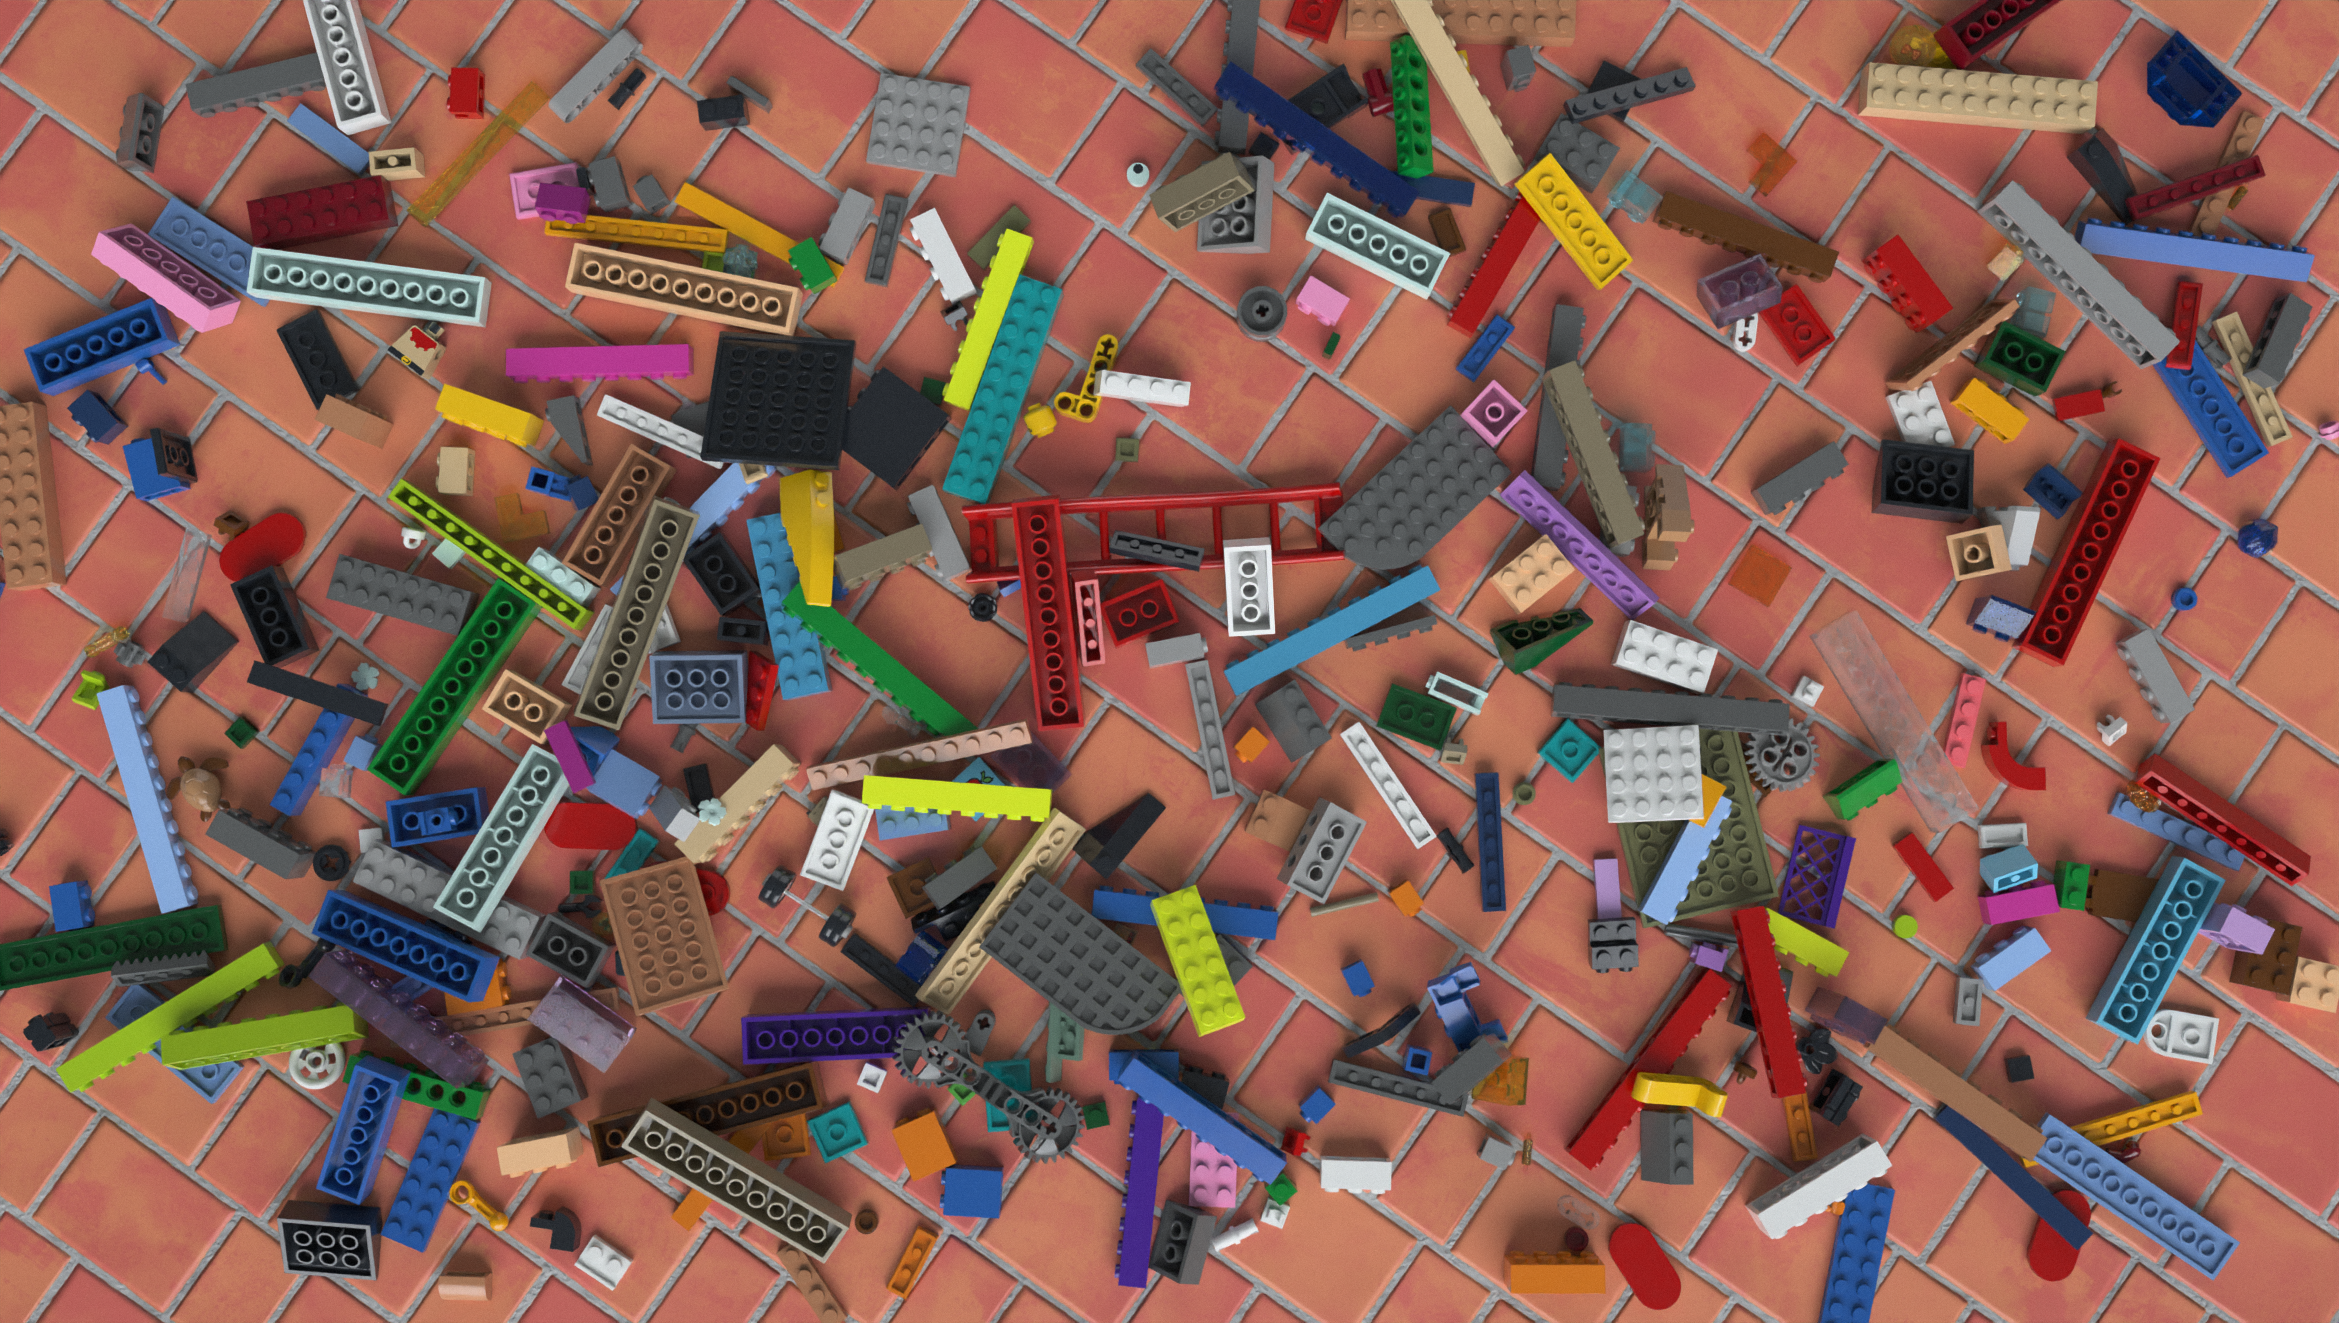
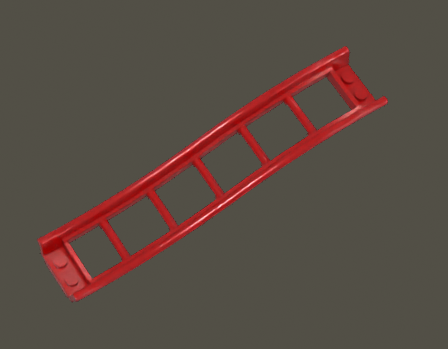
(1326, 498)

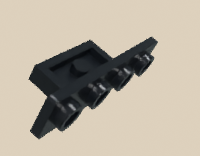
(955, 915)

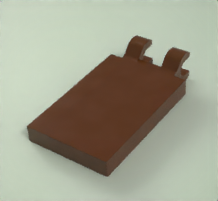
(2119, 895)

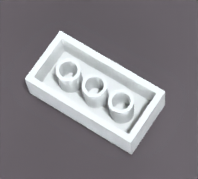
(1249, 586)
(1664, 657)

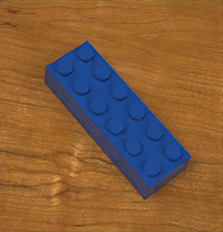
(101, 347)
(363, 1129)

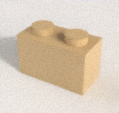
(397, 164)
(455, 471)

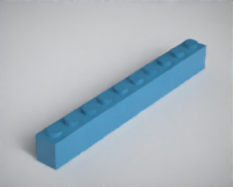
(1331, 630)

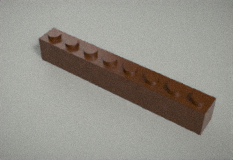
(1745, 237)

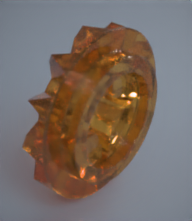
(2142, 798)

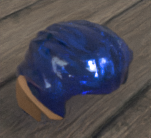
(2257, 538)

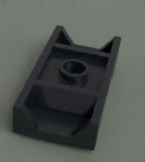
(1337, 96)

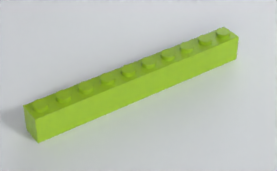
(489, 553)
(170, 1016)

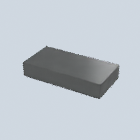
(749, 94)

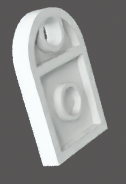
(2183, 1035)

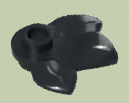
(1819, 1050)

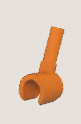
(1836, 1208)

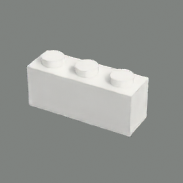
(1355, 1174)

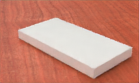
(837, 840)

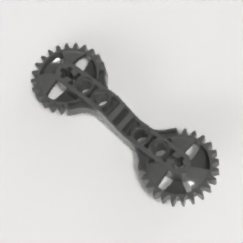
(988, 1087)

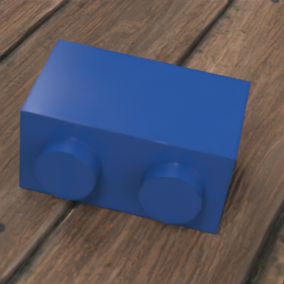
(72, 905)

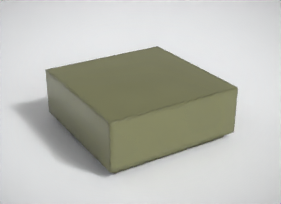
(1127, 450)

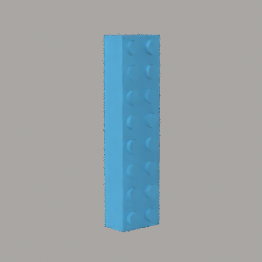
(798, 653)

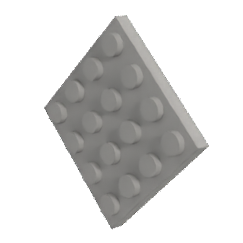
(918, 125)

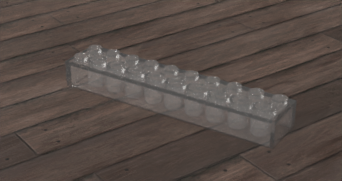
(1894, 721)

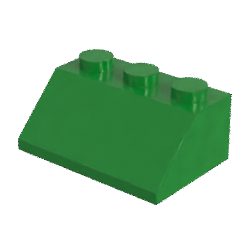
(1864, 788)

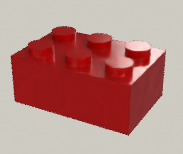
(1139, 613)

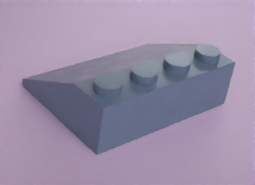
(699, 686)

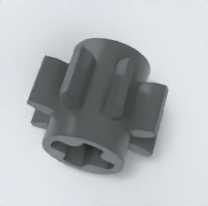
(129, 653)

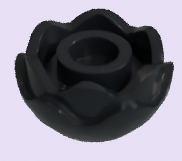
(982, 600)

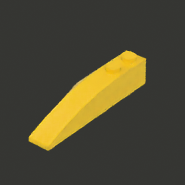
(809, 523)

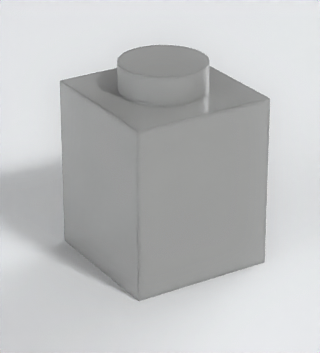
(1496, 1152)

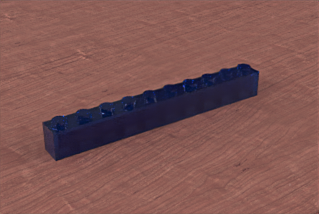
(1316, 140)

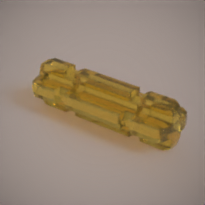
(106, 641)

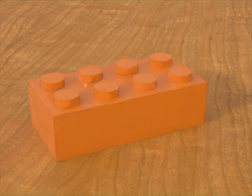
(1554, 1273)

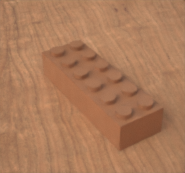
(618, 516)

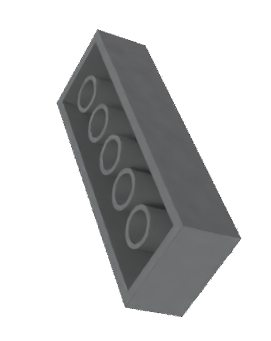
(401, 595)

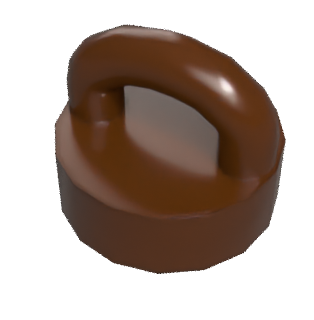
(1744, 1071)

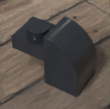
(565, 1228)

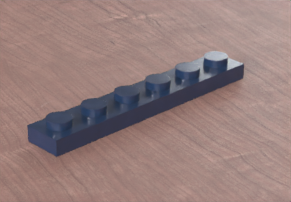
(1490, 842)

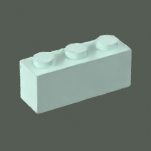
(563, 577)

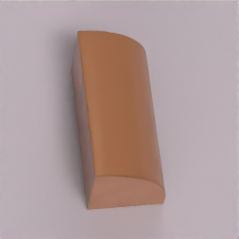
(465, 1285)

